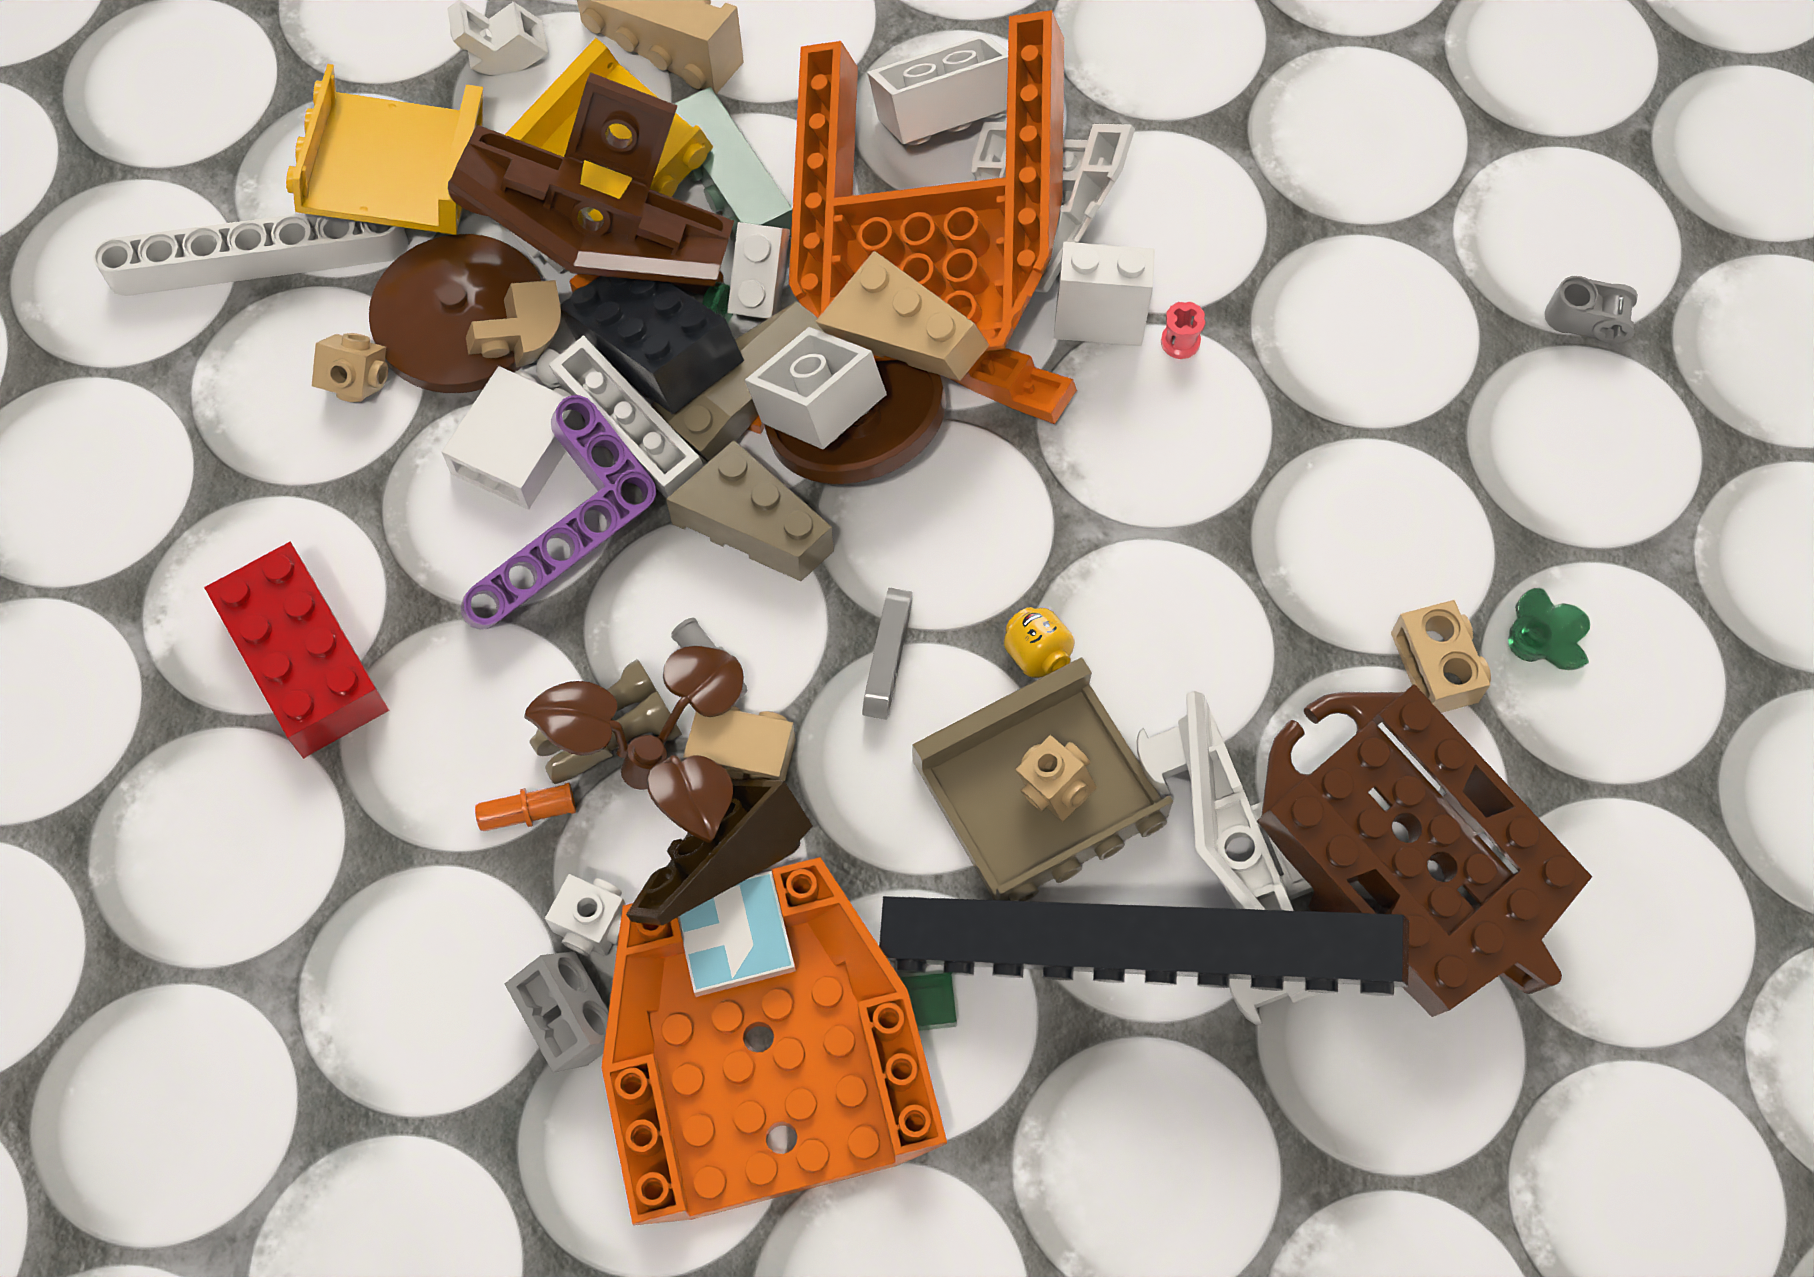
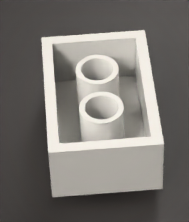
(942, 89)

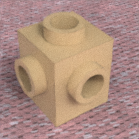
(349, 366)
(1055, 777)

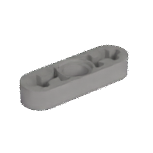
(887, 653)

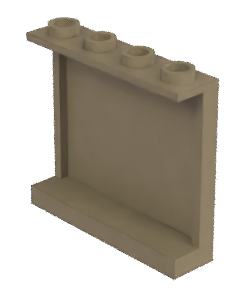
(979, 791)

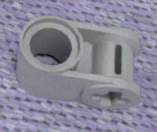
(1592, 307)

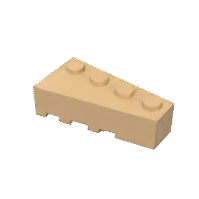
(675, 35)

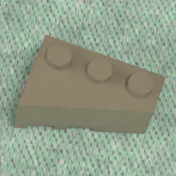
(752, 511)

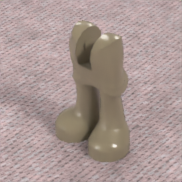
(646, 717)

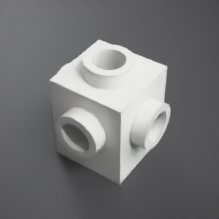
(587, 915)

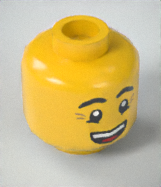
(1038, 641)

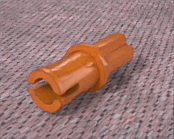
(525, 807)

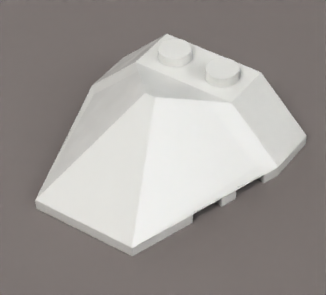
(1088, 176)

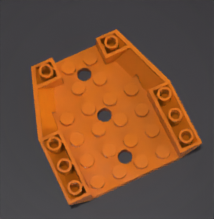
(699, 1104)

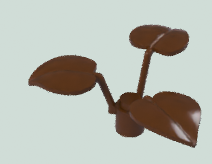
(688, 792)

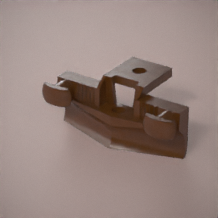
(542, 195)

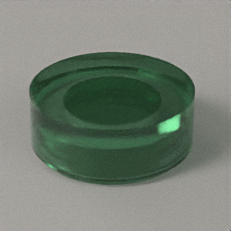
(717, 299)

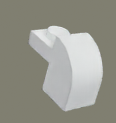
(499, 44)

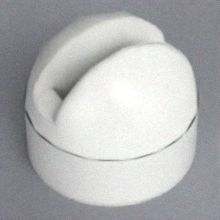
(543, 369)

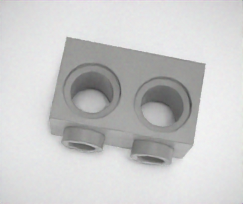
(561, 1010)

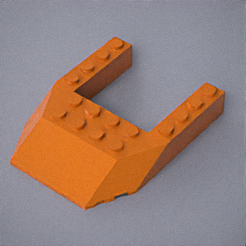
(964, 241)

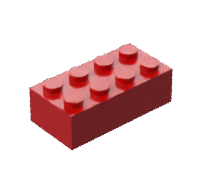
(296, 650)

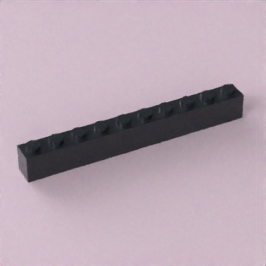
(1148, 941)

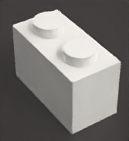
(758, 270)

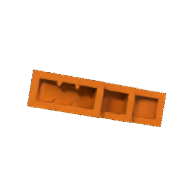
(1017, 383)

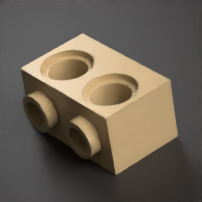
(1430, 659)

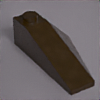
(755, 833)

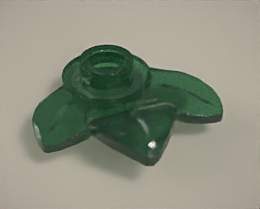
(1548, 631)

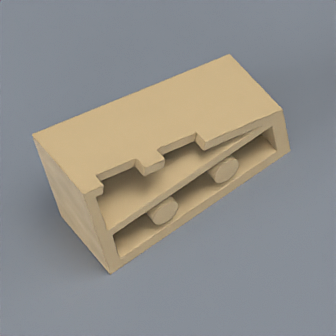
(902, 320)

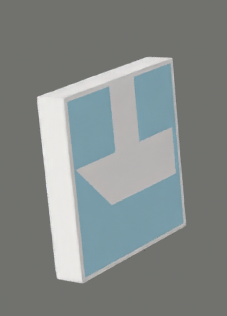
(736, 937)

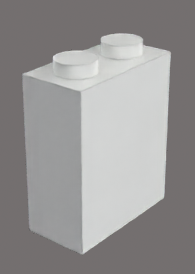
(1104, 293)
(508, 437)

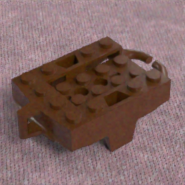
(1343, 836)

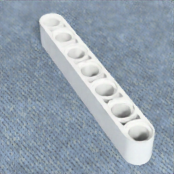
(243, 252)

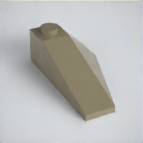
(727, 407)

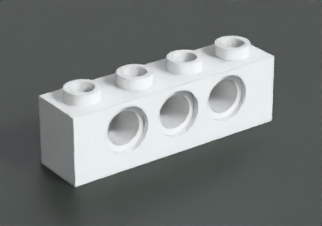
(646, 434)

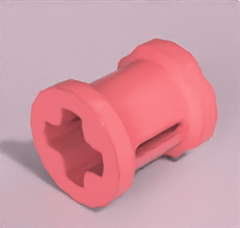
(1179, 325)

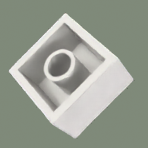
(816, 387)

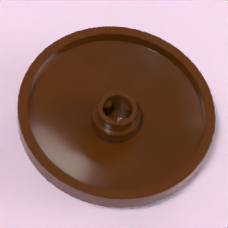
(432, 297)
(879, 440)

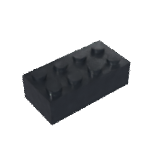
(654, 336)

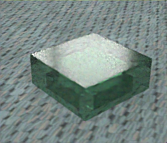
(932, 1000)

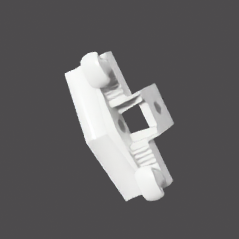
(1220, 816)

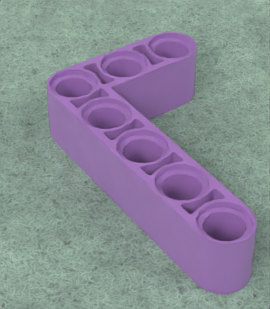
(571, 527)

